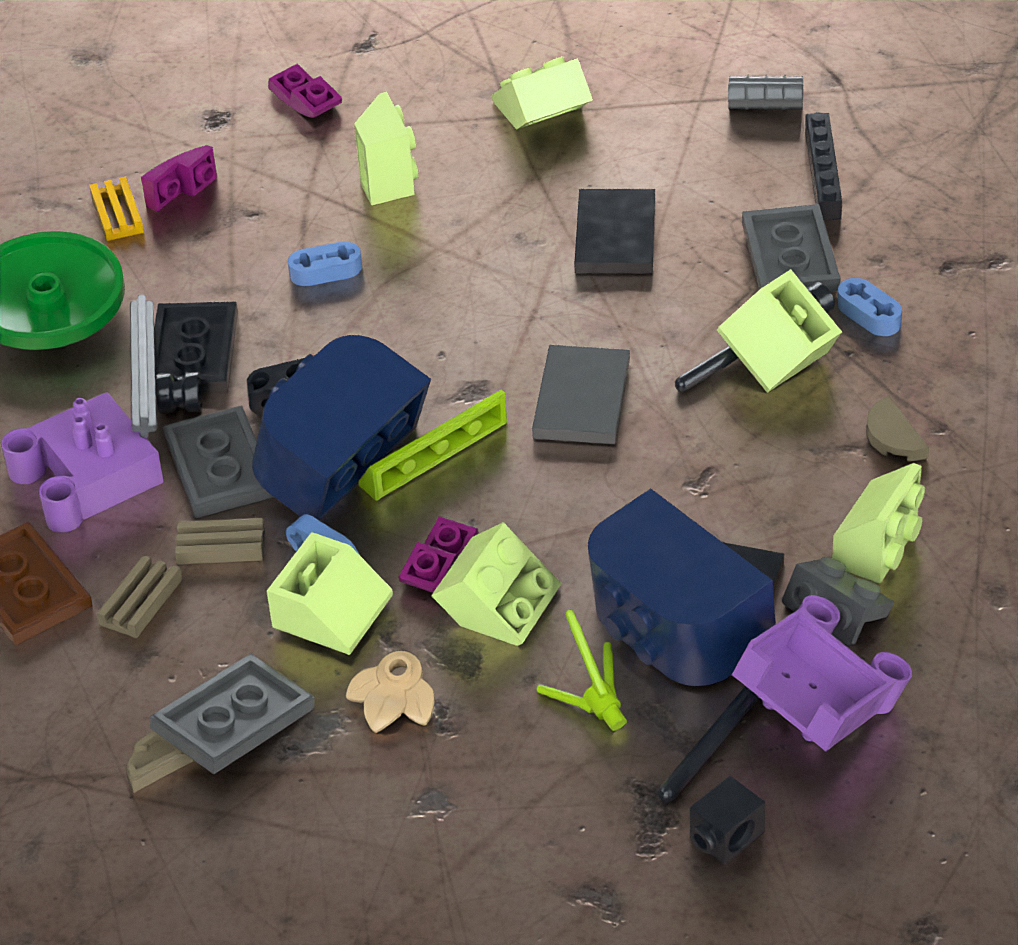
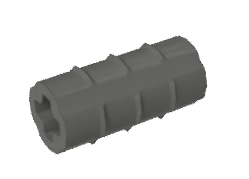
(765, 92)

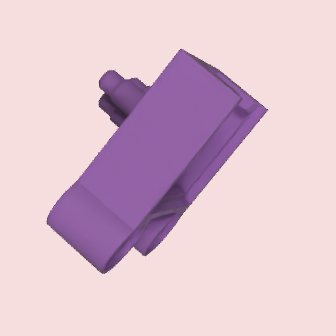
(91, 454)
(817, 678)

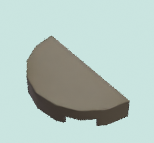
(893, 433)
(153, 760)

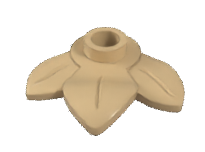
(391, 695)

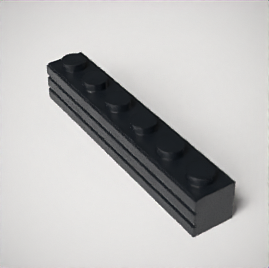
(823, 165)

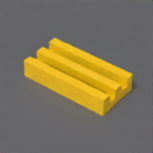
(112, 191)

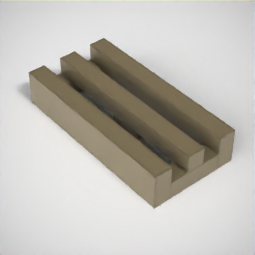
(218, 541)
(132, 594)

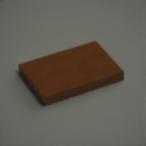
(35, 586)

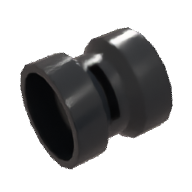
(181, 392)

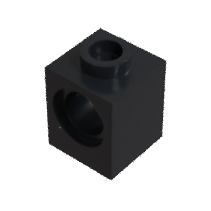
(727, 820)

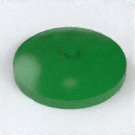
(56, 289)

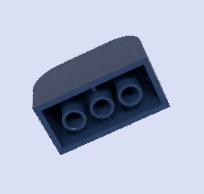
(335, 422)
(676, 591)

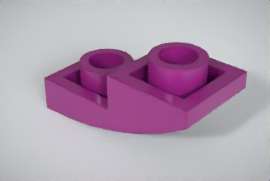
(302, 92)
(182, 173)
(434, 558)

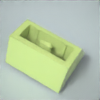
(542, 93)
(385, 152)
(779, 331)
(881, 524)
(497, 586)
(327, 594)

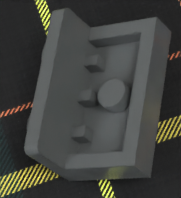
(855, 598)

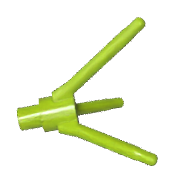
(601, 695)

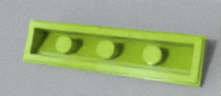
(435, 446)

